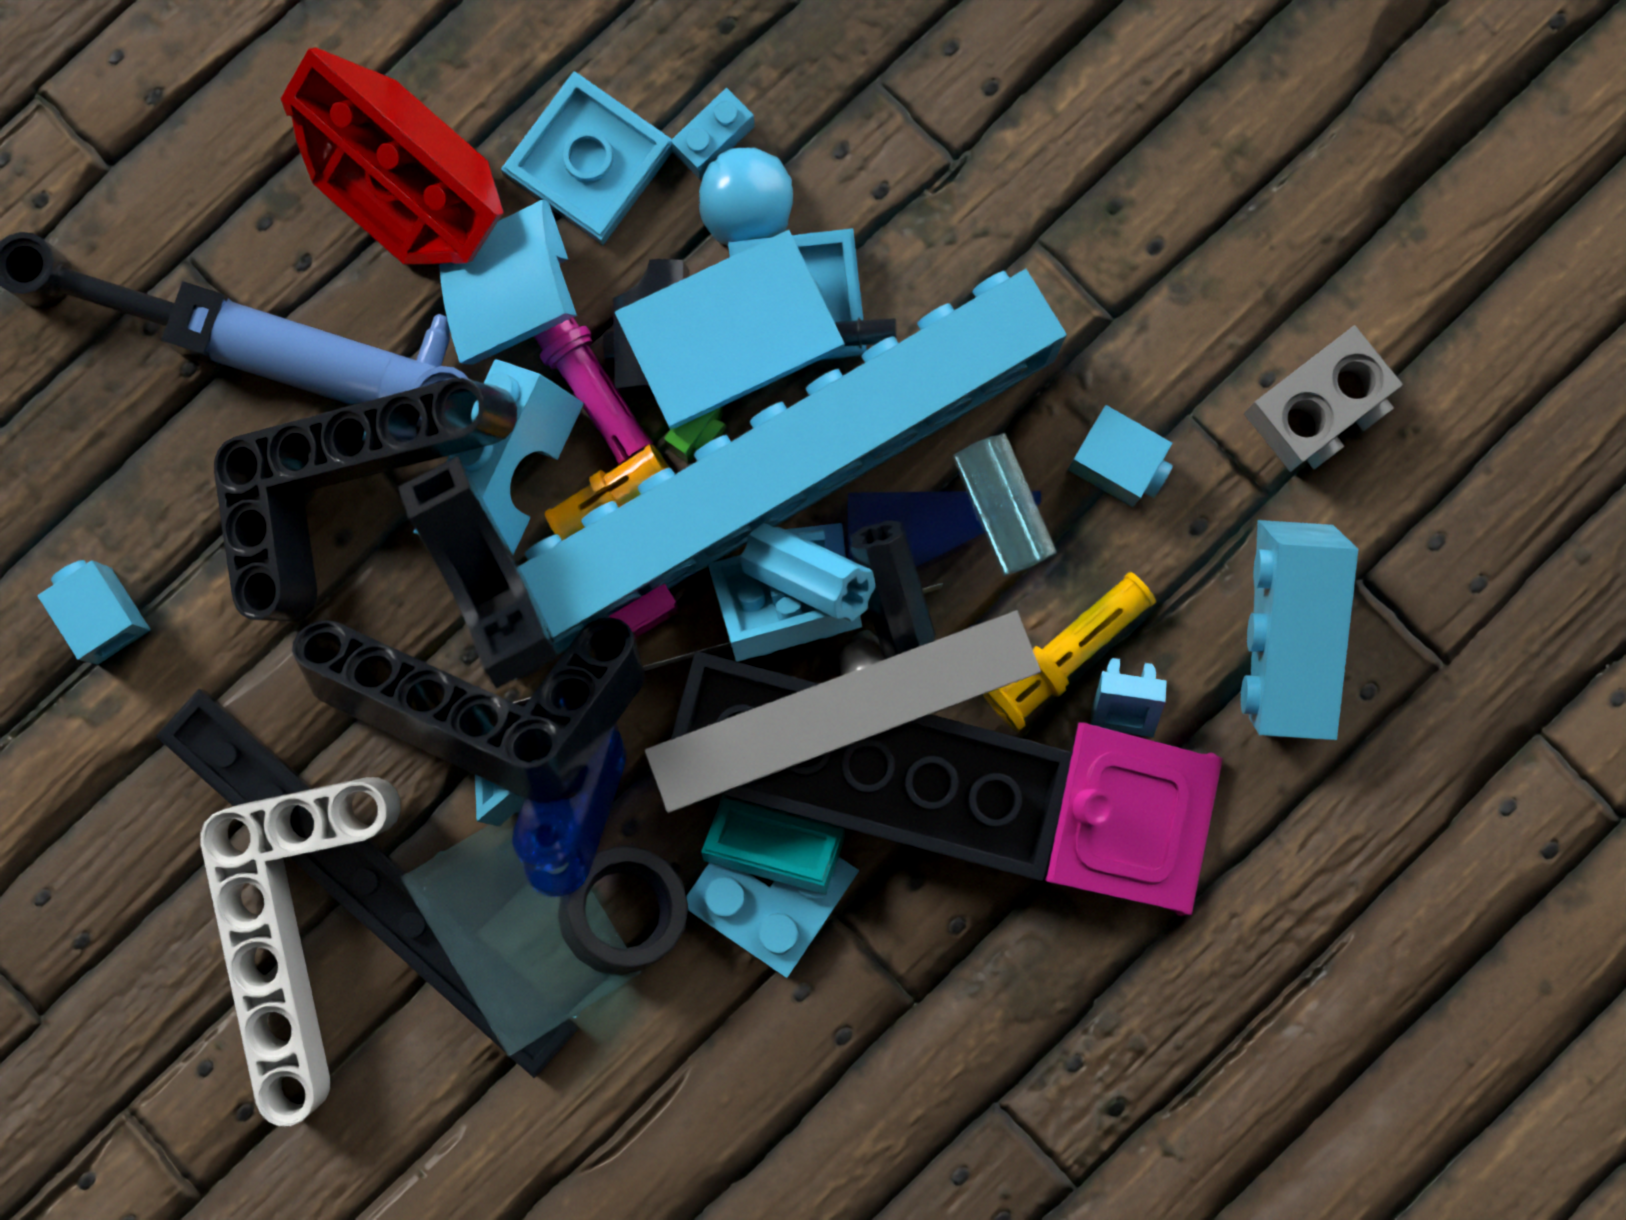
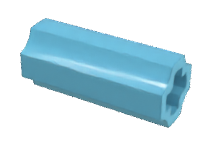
(808, 572)

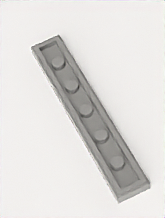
(842, 711)

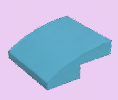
(509, 287)

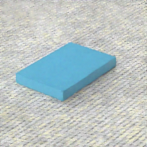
(730, 329)

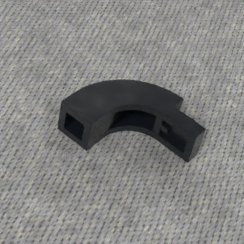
(479, 572)

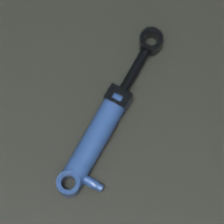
(227, 333)

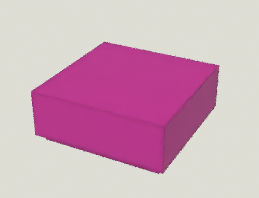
(648, 610)

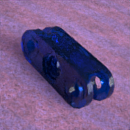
(570, 828)

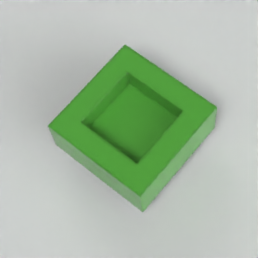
(693, 435)

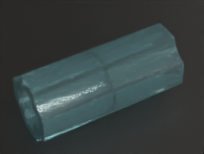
(1004, 504)

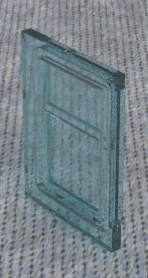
(508, 937)

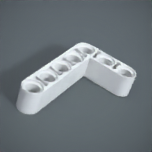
(278, 930)

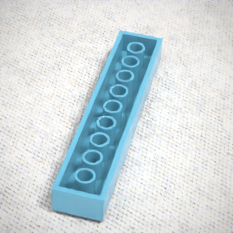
(795, 454)

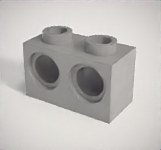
(1317, 392)

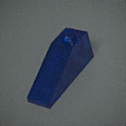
(933, 521)

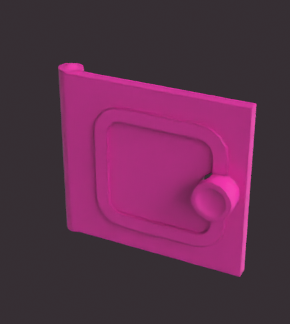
(1134, 819)

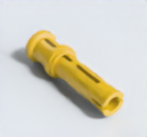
(1071, 649)

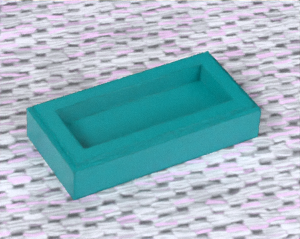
(773, 844)

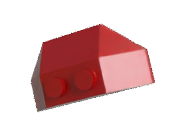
(390, 162)

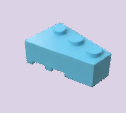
(1299, 629)

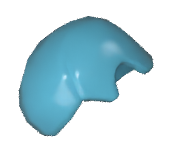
(745, 196)

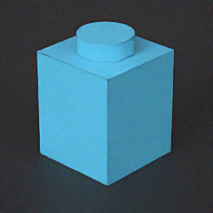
(1122, 458)
(92, 611)

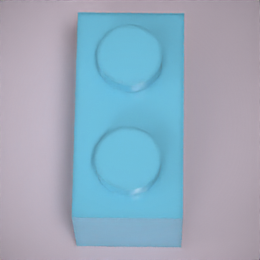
(713, 132)

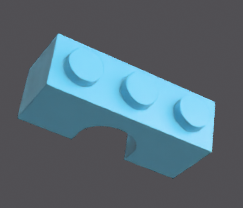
(542, 426)

